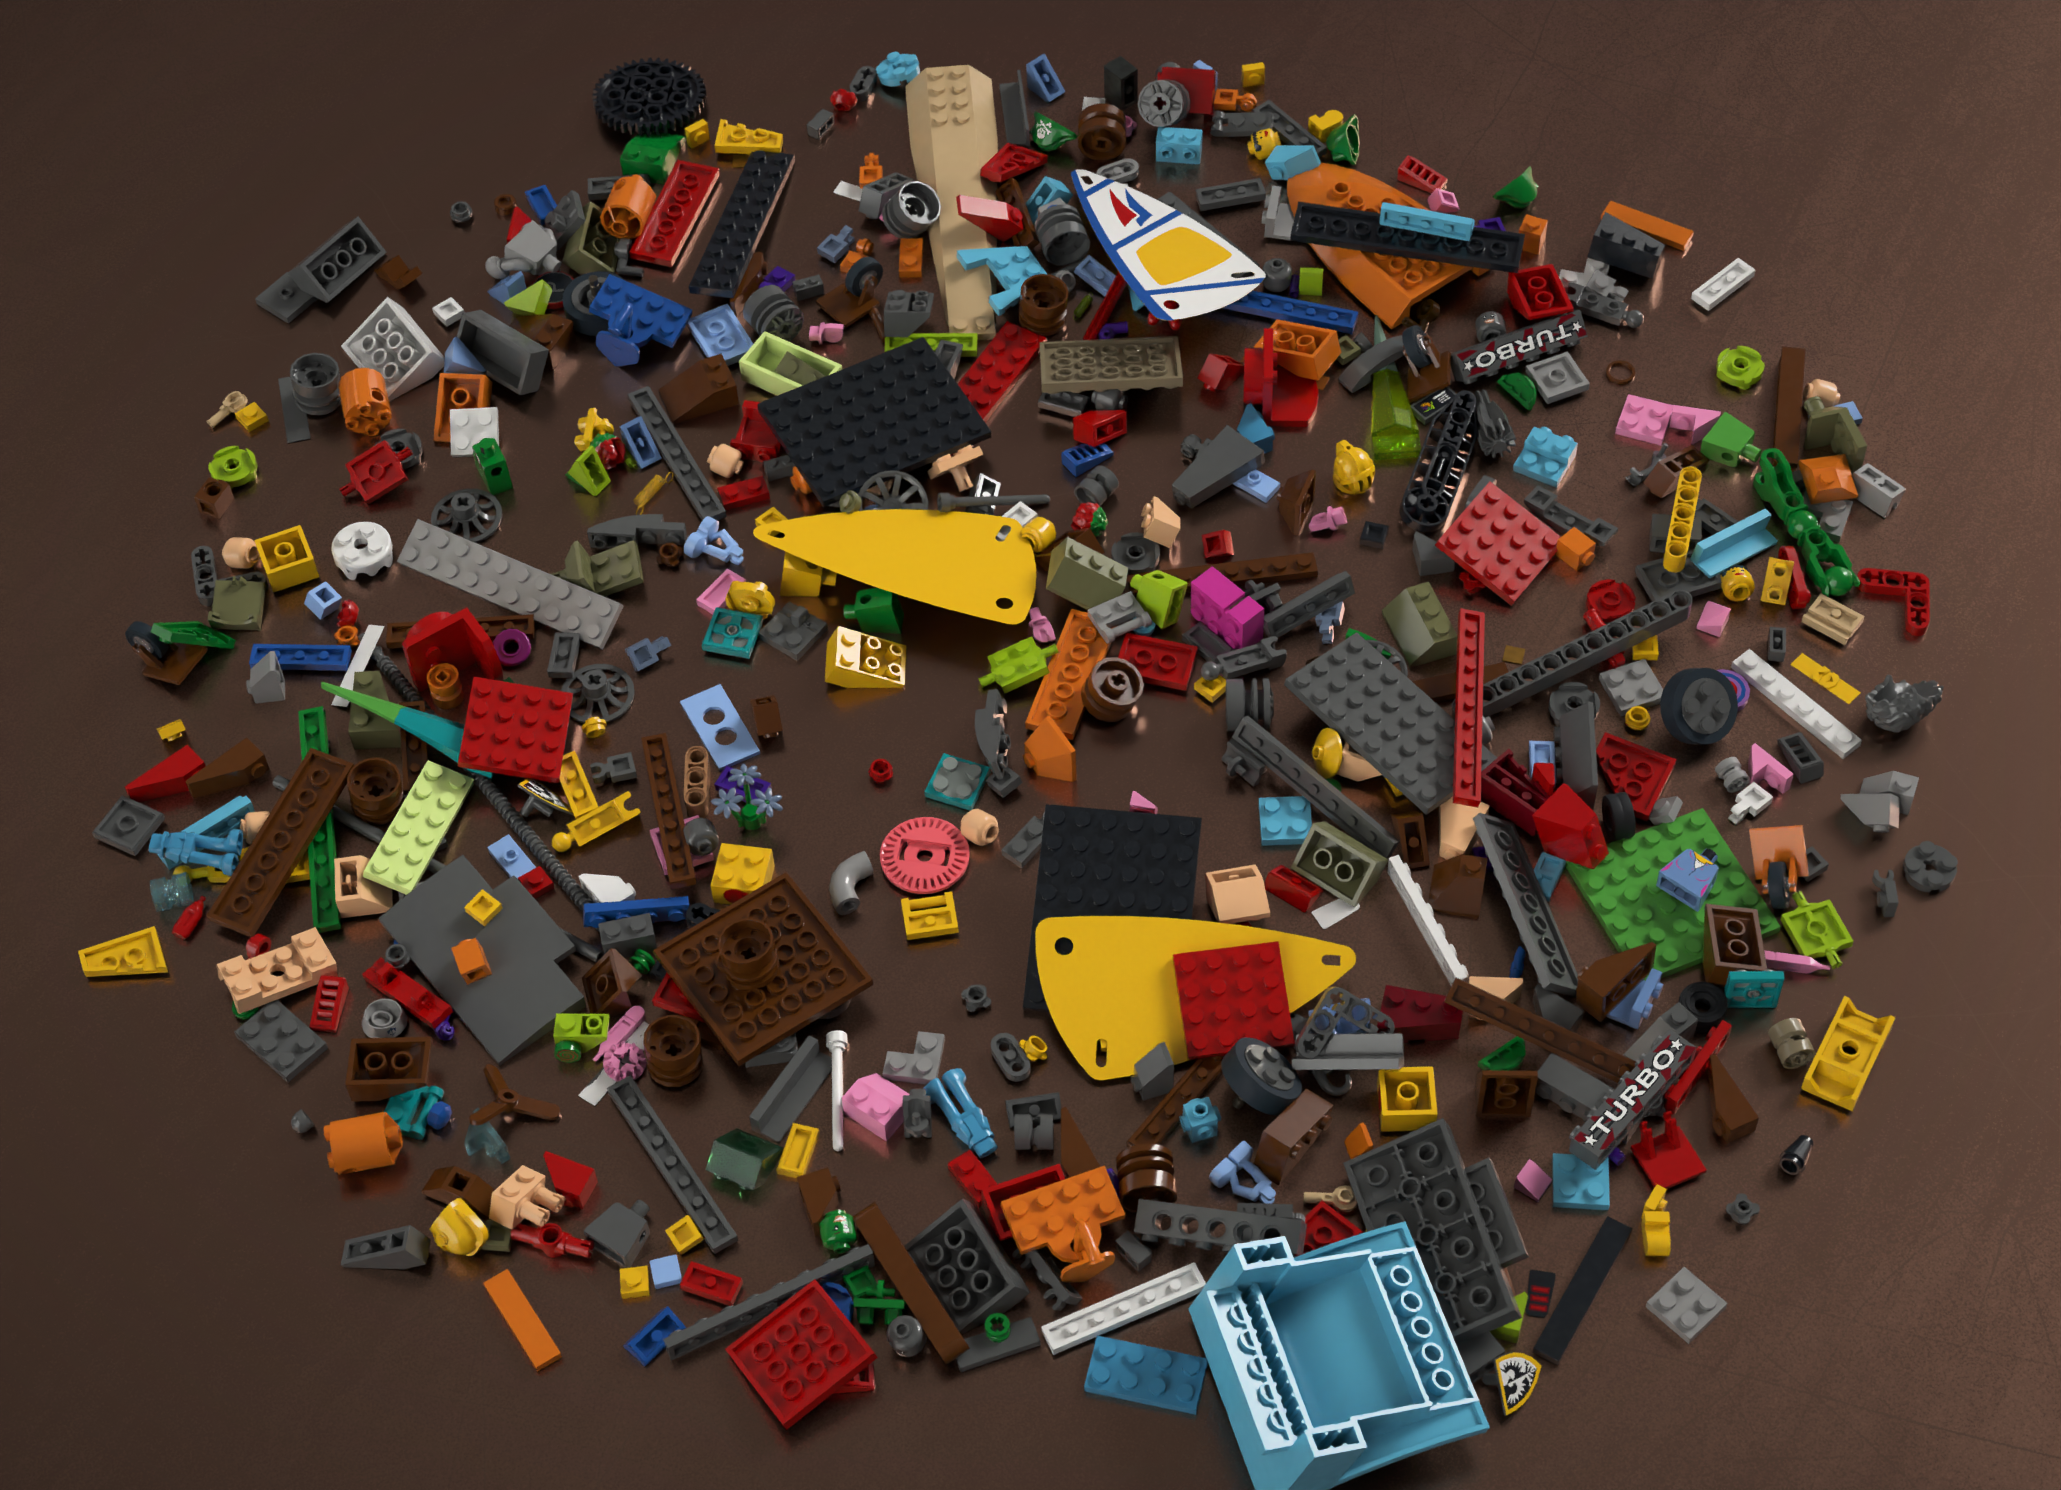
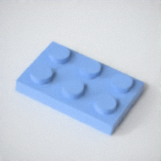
(719, 333)

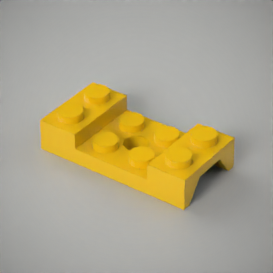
(1840, 1075)

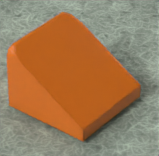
(1358, 1141)

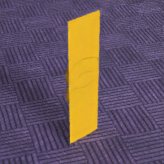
(1825, 678)

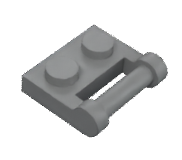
(1116, 612)

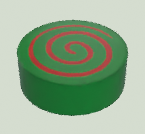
(567, 1051)

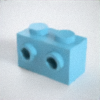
(1179, 145)

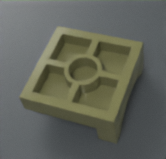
(237, 605)

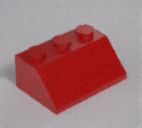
(993, 1195)

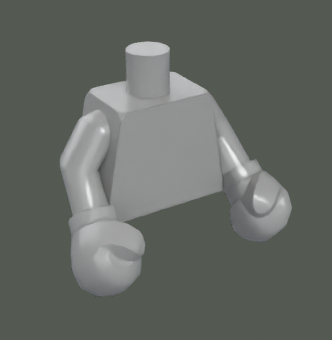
(527, 252)

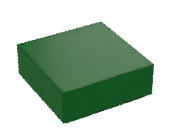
(858, 1281)

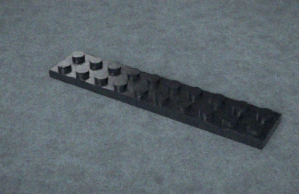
(742, 224)
(1362, 232)

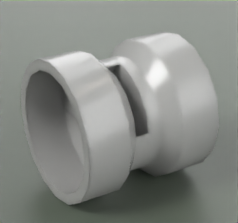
(1731, 773)

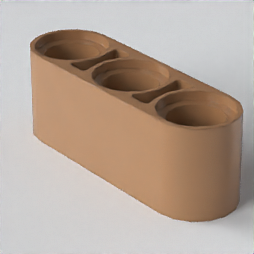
(697, 782)

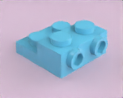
(1546, 456)

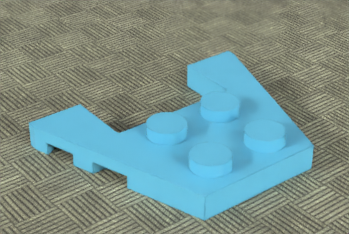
(1009, 266)

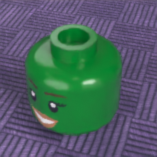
(838, 1231)

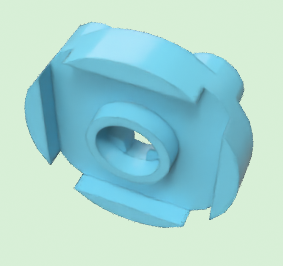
(898, 68)

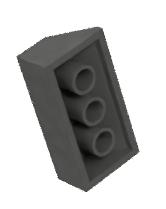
(337, 261)
(1577, 752)

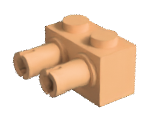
(520, 1198)

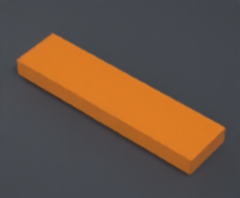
(1659, 229)
(522, 1320)

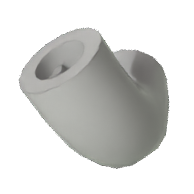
(844, 880)

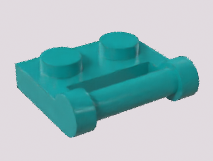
(404, 1106)

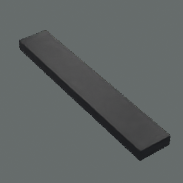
(1582, 1290)

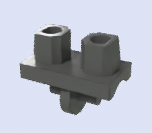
(1262, 595)
(1242, 762)
(917, 1114)

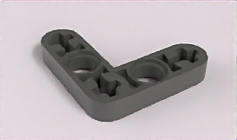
(207, 585)
(1342, 1010)

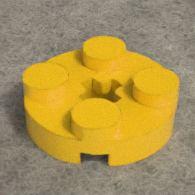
(750, 598)

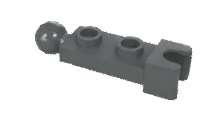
(1602, 307)
(1245, 660)

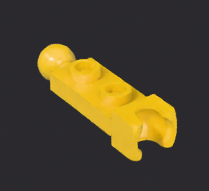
(594, 823)

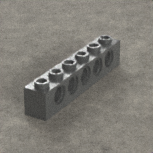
(1152, 1213)

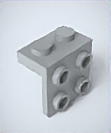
(1278, 217)

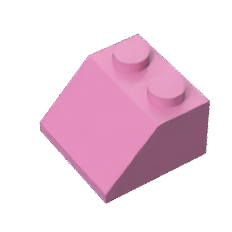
(875, 1105)

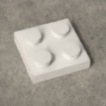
(470, 427)

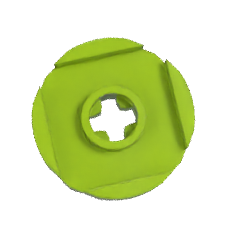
(1740, 377)
(236, 477)

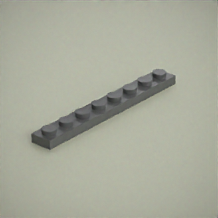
(676, 454)
(1314, 788)
(672, 1164)
(761, 1305)

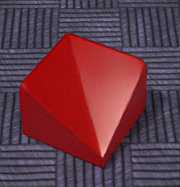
(1217, 544)

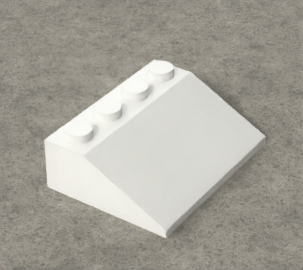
(395, 348)

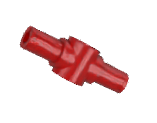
(562, 1246)

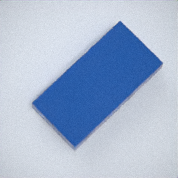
(541, 202)

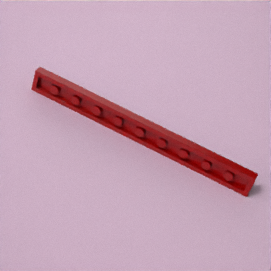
(1469, 708)

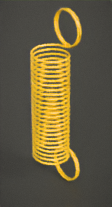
(655, 481)

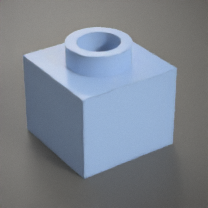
(323, 600)

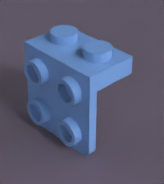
(1638, 1003)

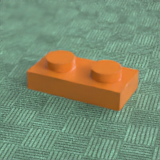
(910, 257)

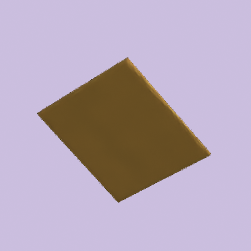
(739, 160)
(1513, 654)

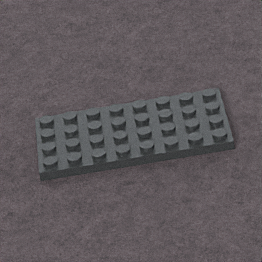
(1383, 719)

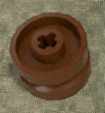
(1101, 131)
(1112, 689)

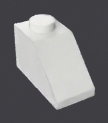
(606, 888)

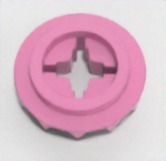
(612, 1064)

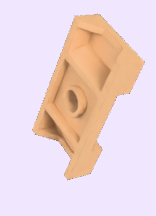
(301, 962)

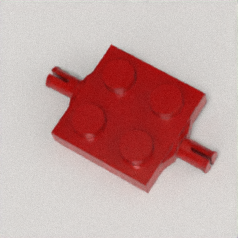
(376, 472)

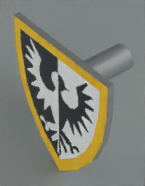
(541, 799)
(1515, 1377)

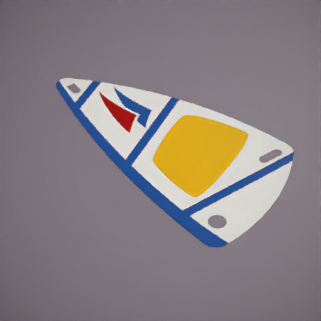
(1164, 251)

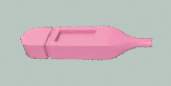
(1792, 962)
(622, 1029)

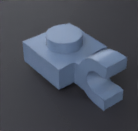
(836, 246)
(1329, 619)
(644, 653)

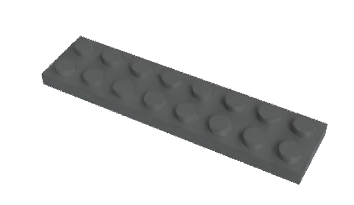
(1527, 904)

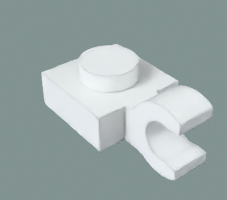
(1751, 800)

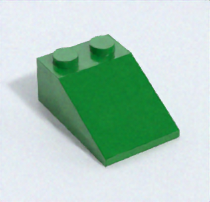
(651, 155)

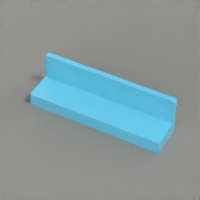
(1426, 221)
(1734, 544)
(218, 822)

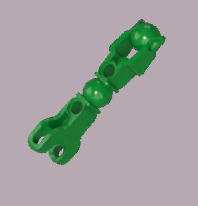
(1802, 525)

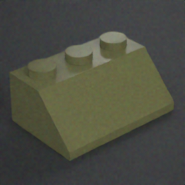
(591, 245)
(1084, 575)
(1420, 625)
(1338, 863)

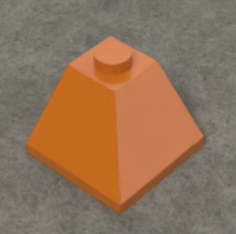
(1828, 479)
(1050, 752)

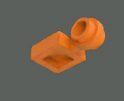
(1229, 99)
(871, 171)
(863, 247)

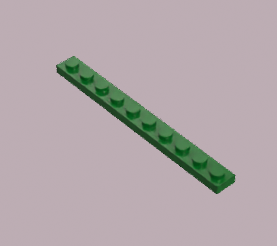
(323, 846)

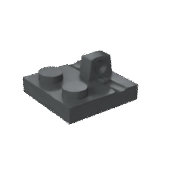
(565, 218)
(793, 630)

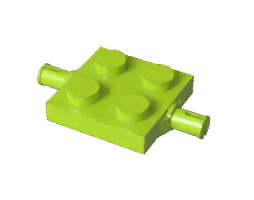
(1018, 664)
(1816, 929)

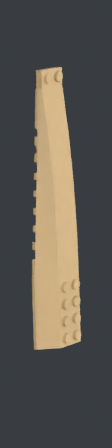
(950, 143)

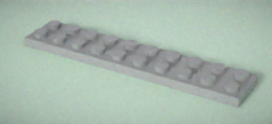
(510, 583)

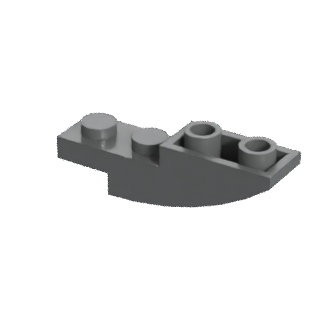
(640, 528)
(991, 734)

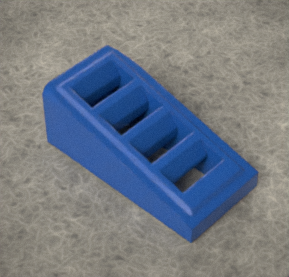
(1077, 467)

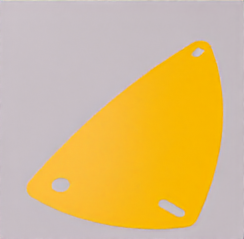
(921, 556)
(1124, 982)

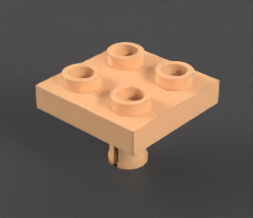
(956, 466)

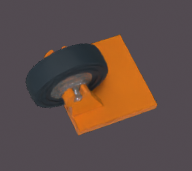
(1779, 861)

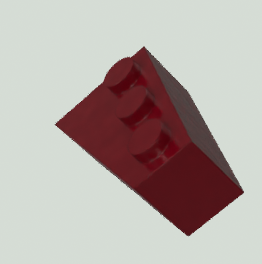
(1512, 791)
(1420, 1015)

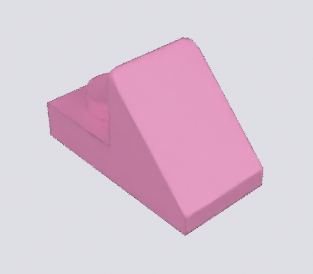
(1693, 419)
(1764, 766)

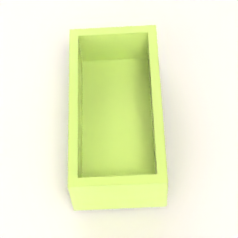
(764, 356)

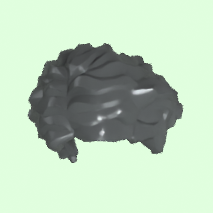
(1900, 704)

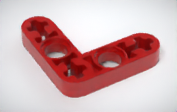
(1910, 591)

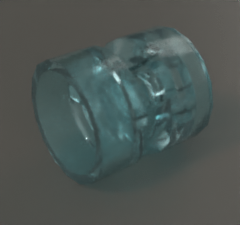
(171, 892)

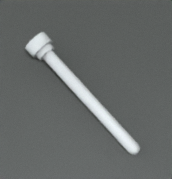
(837, 1042)

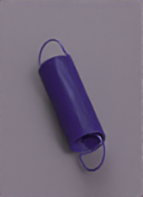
(1294, 286)

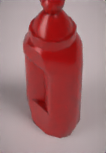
(189, 919)

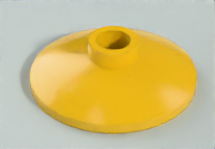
(1327, 753)

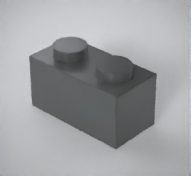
(820, 124)
(808, 287)
(778, 467)
(1776, 644)
(1133, 1251)

